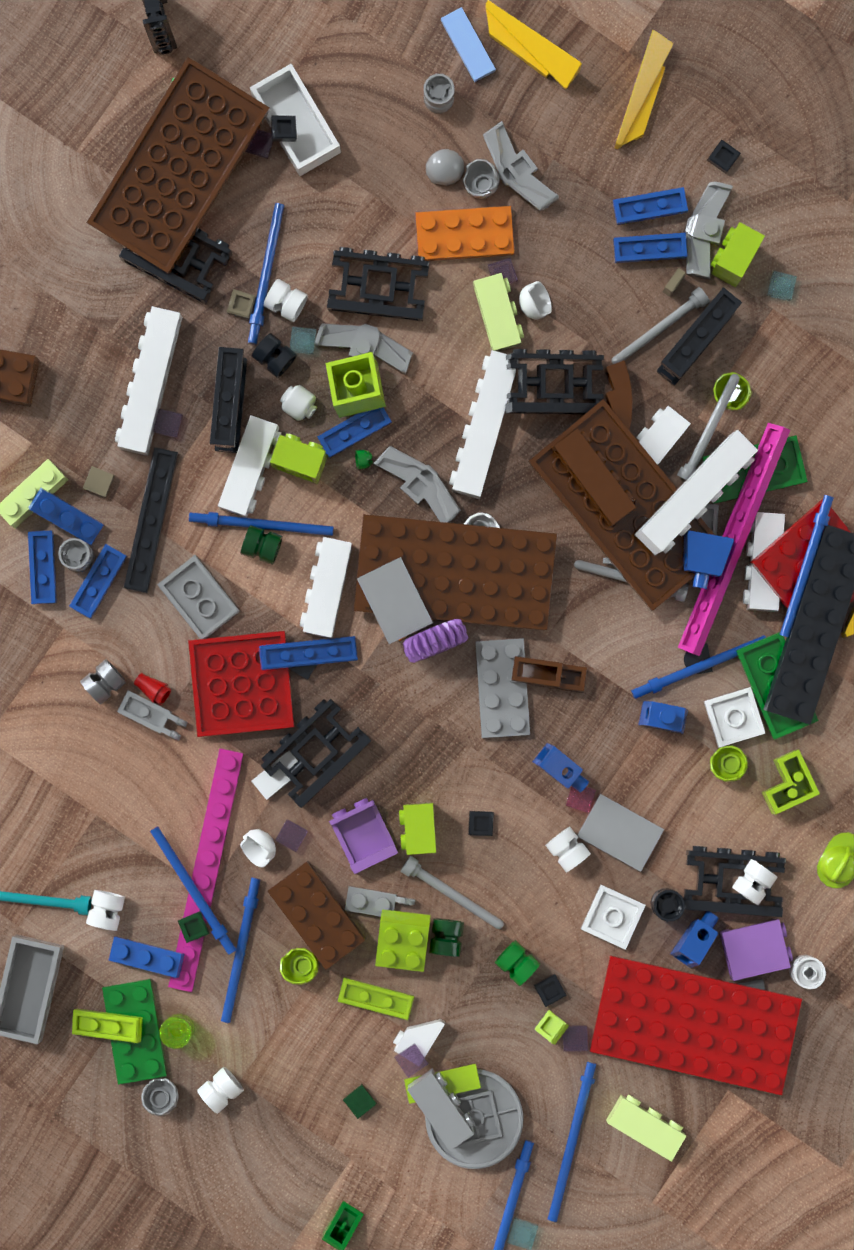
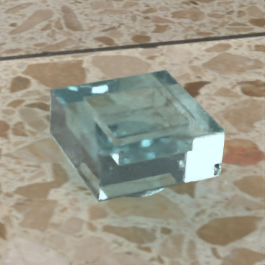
(781, 285)
(303, 340)
(522, 1233)

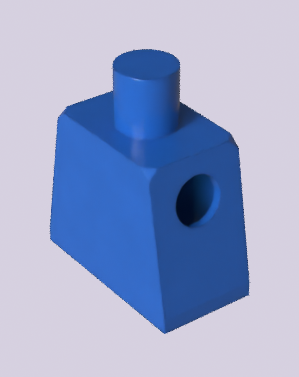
(705, 556)
(663, 716)
(554, 761)
(690, 948)

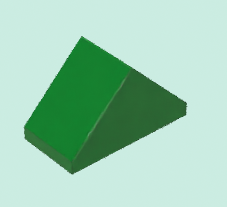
(342, 1226)

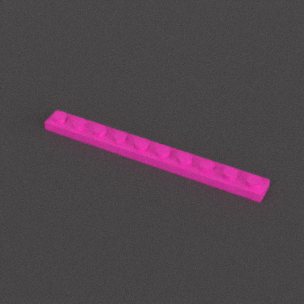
(738, 529)
(209, 857)

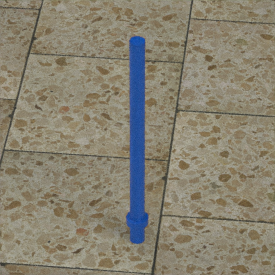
(587, 1080)

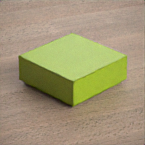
(551, 1027)

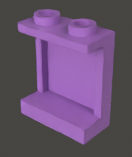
(363, 835)
(756, 949)

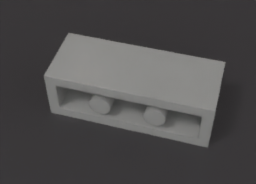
(442, 1109)

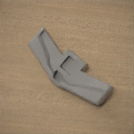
(517, 169)
(705, 228)
(364, 340)
(420, 483)

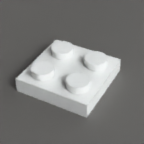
(734, 717)
(613, 917)

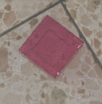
(580, 801)

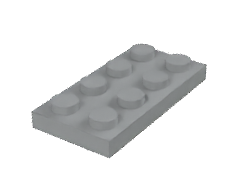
(501, 701)

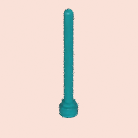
(81, 905)

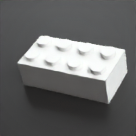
(289, 97)

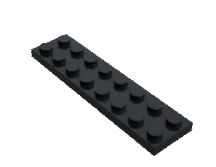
(815, 629)

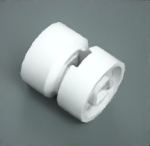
(285, 300)
(568, 849)
(762, 877)
(105, 910)
(807, 971)
(218, 1092)

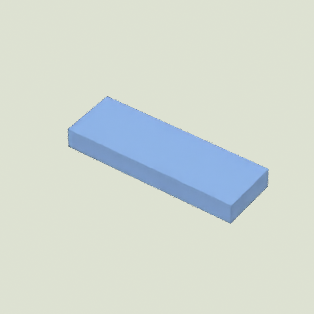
(468, 44)

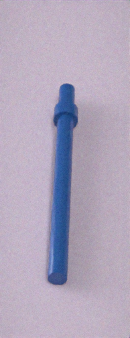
(257, 318)
(214, 519)
(821, 520)
(655, 685)
(250, 903)
(218, 931)
(522, 1166)

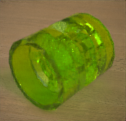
(177, 1030)

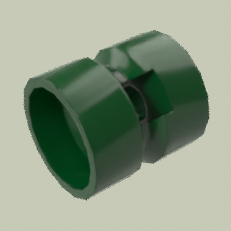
(261, 544)
(446, 937)

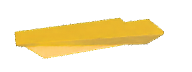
(531, 46)
(644, 89)

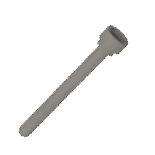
(697, 299)
(688, 469)
(679, 595)
(413, 869)

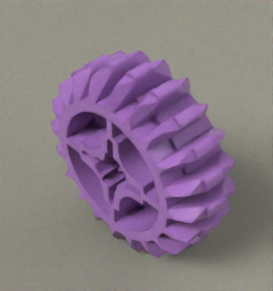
(435, 640)

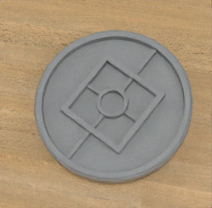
(497, 1124)

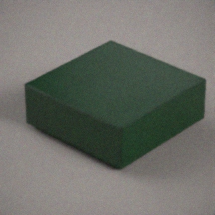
(193, 927)
(359, 1101)

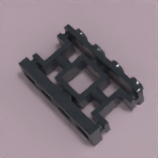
(158, 27)
(177, 282)
(376, 302)
(698, 336)
(228, 400)
(555, 401)
(328, 766)
(732, 900)

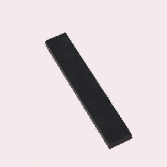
(151, 520)

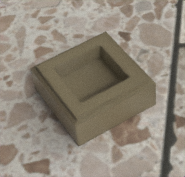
(674, 282)
(241, 304)
(98, 481)

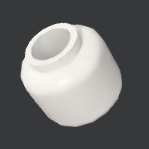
(298, 402)

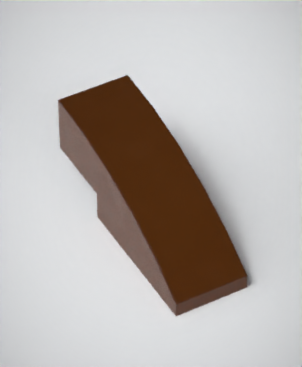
(621, 395)
(549, 674)

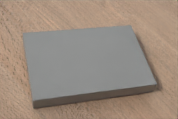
(198, 598)
(394, 600)
(620, 832)

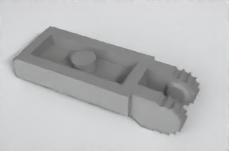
(149, 714)
(372, 901)

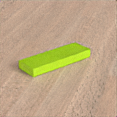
(376, 998)
(107, 1025)
(457, 1079)

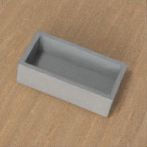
(28, 987)

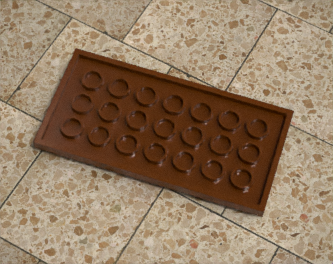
(178, 165)
(465, 569)
(648, 574)

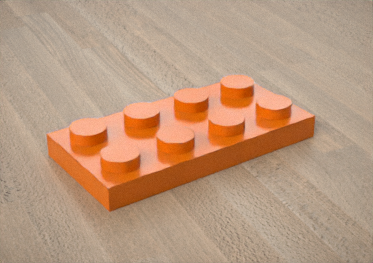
(465, 233)

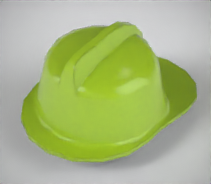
(837, 861)

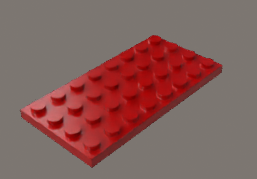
(695, 1025)

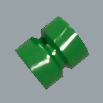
(517, 963)

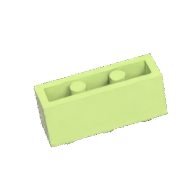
(498, 312)
(15, 505)
(646, 1126)

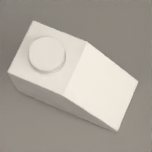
(422, 1035)

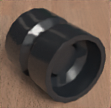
(265, 353)
(667, 904)

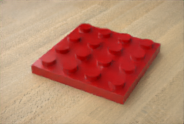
(784, 557)
(232, 688)

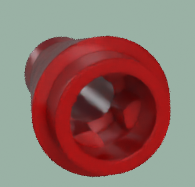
(154, 689)

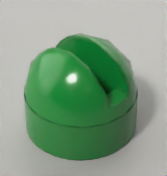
(363, 459)

